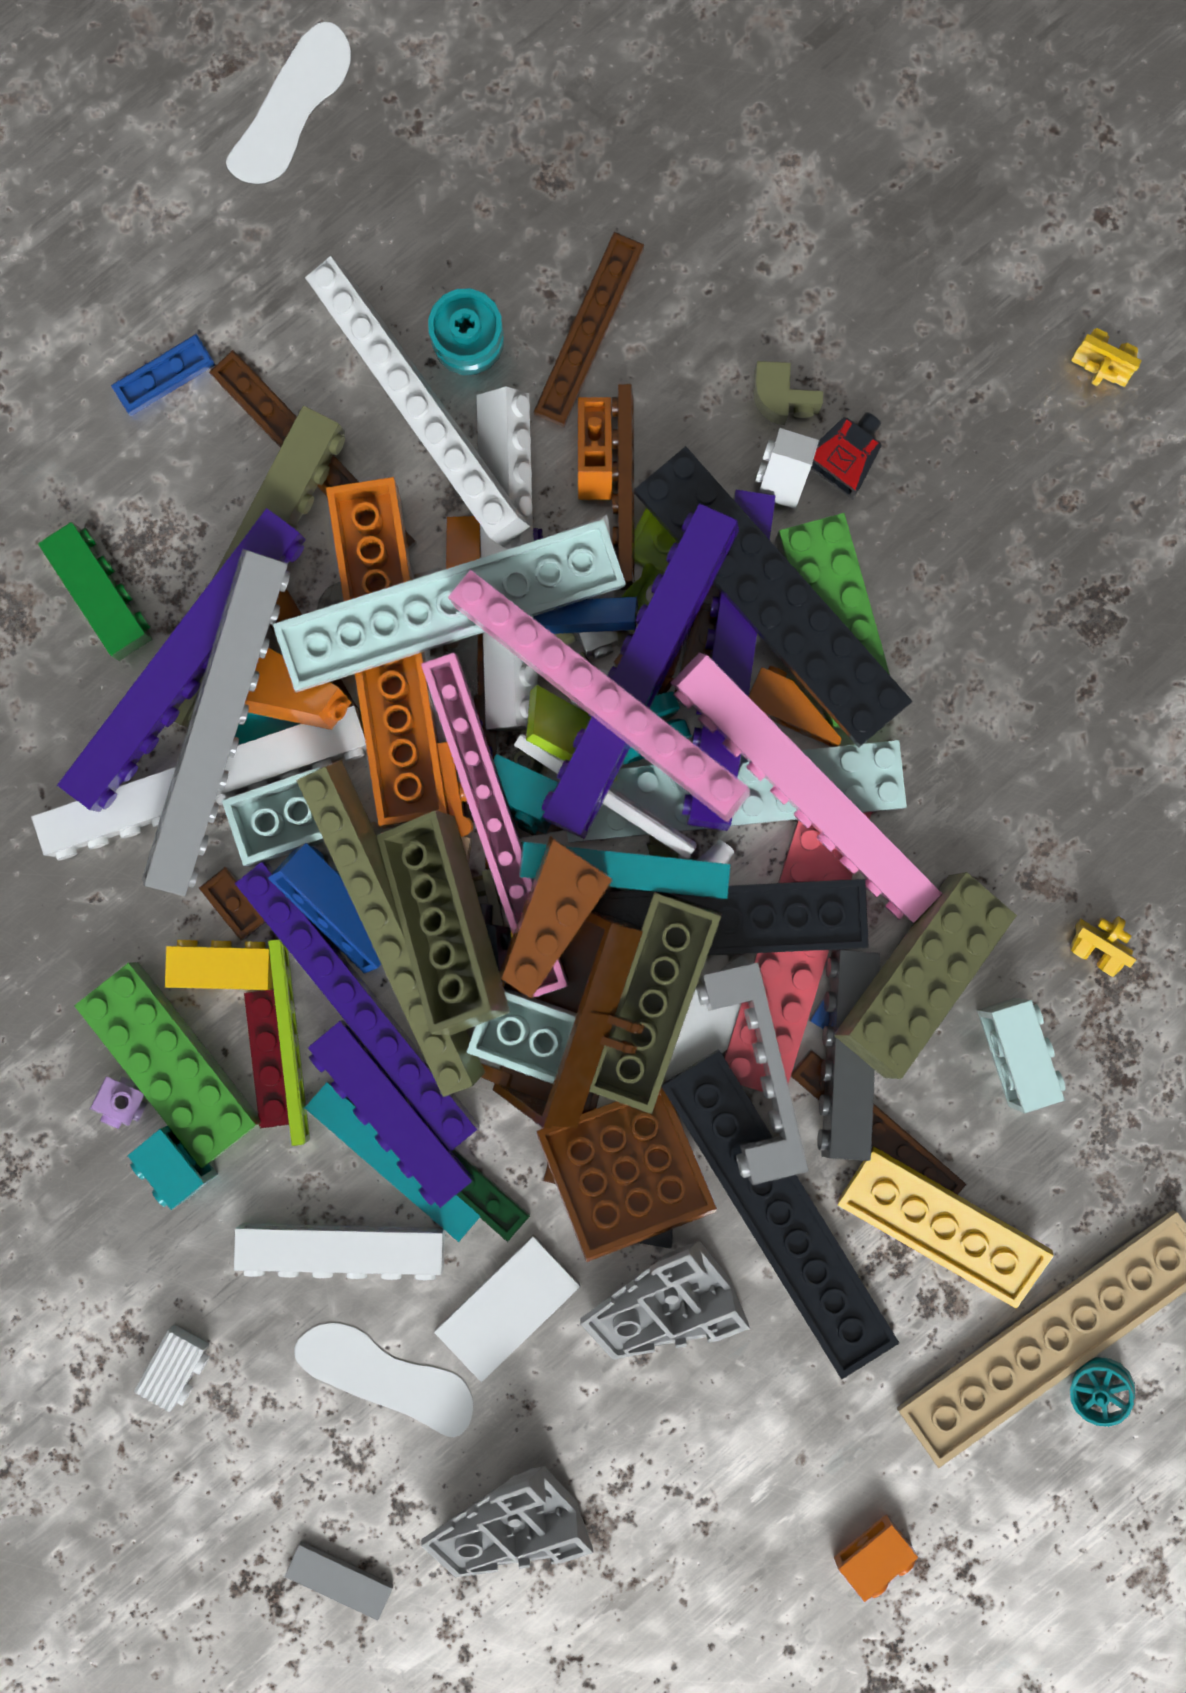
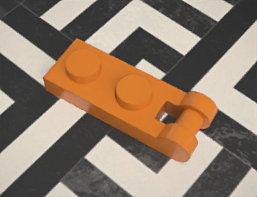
(453, 789)

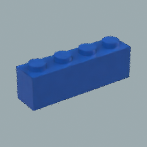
(326, 903)

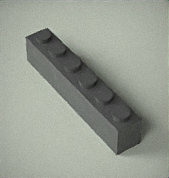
(847, 1078)

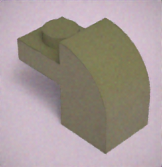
(776, 399)

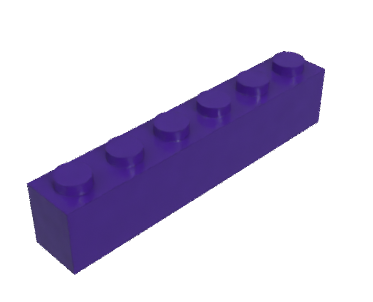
(390, 1114)

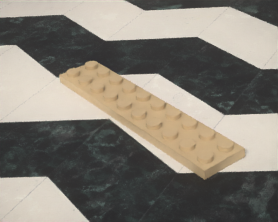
(1050, 1341)

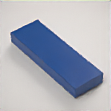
(163, 375)
(592, 616)

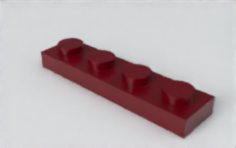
(266, 1058)

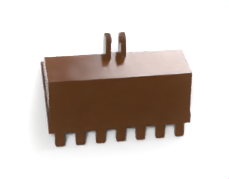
(597, 972)

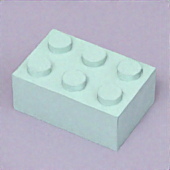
(271, 821)
(526, 1038)
(1022, 1054)

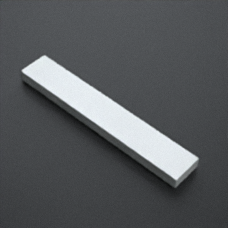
(621, 805)

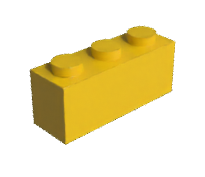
(218, 966)

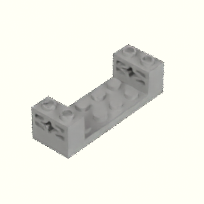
(778, 1155)

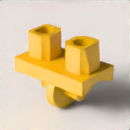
(1106, 360)
(1115, 954)

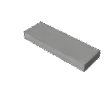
(339, 1580)

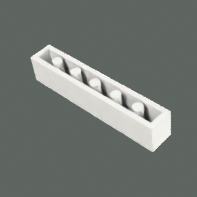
(339, 1250)

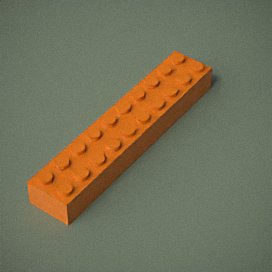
(395, 695)

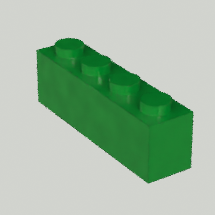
(95, 590)

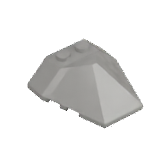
(668, 1303)
(514, 1523)

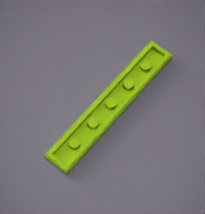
(289, 1043)

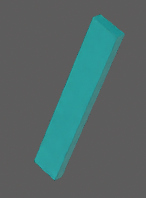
(643, 871)
(339, 1118)

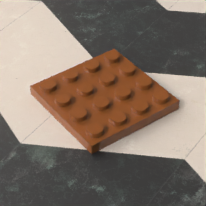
(625, 1175)

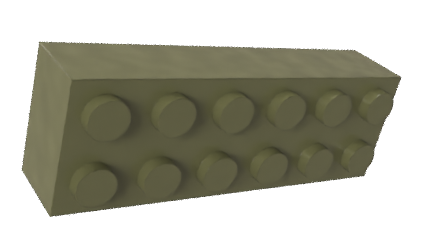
(442, 924)
(925, 976)
(657, 996)

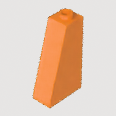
(276, 697)

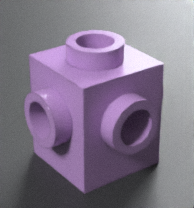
(106, 1097)

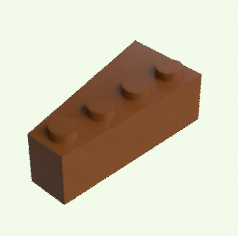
(553, 913)

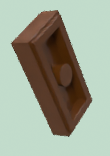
(232, 904)

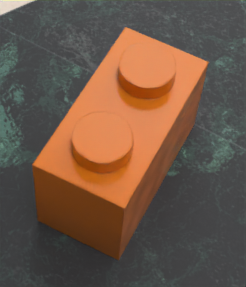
(876, 1558)

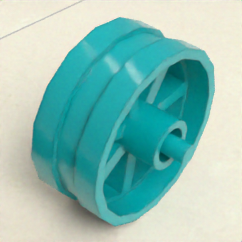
(1102, 1392)

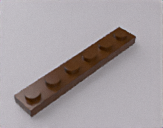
(623, 473)

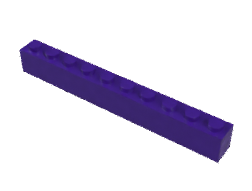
(733, 651)
(643, 666)
(168, 677)
(358, 1008)

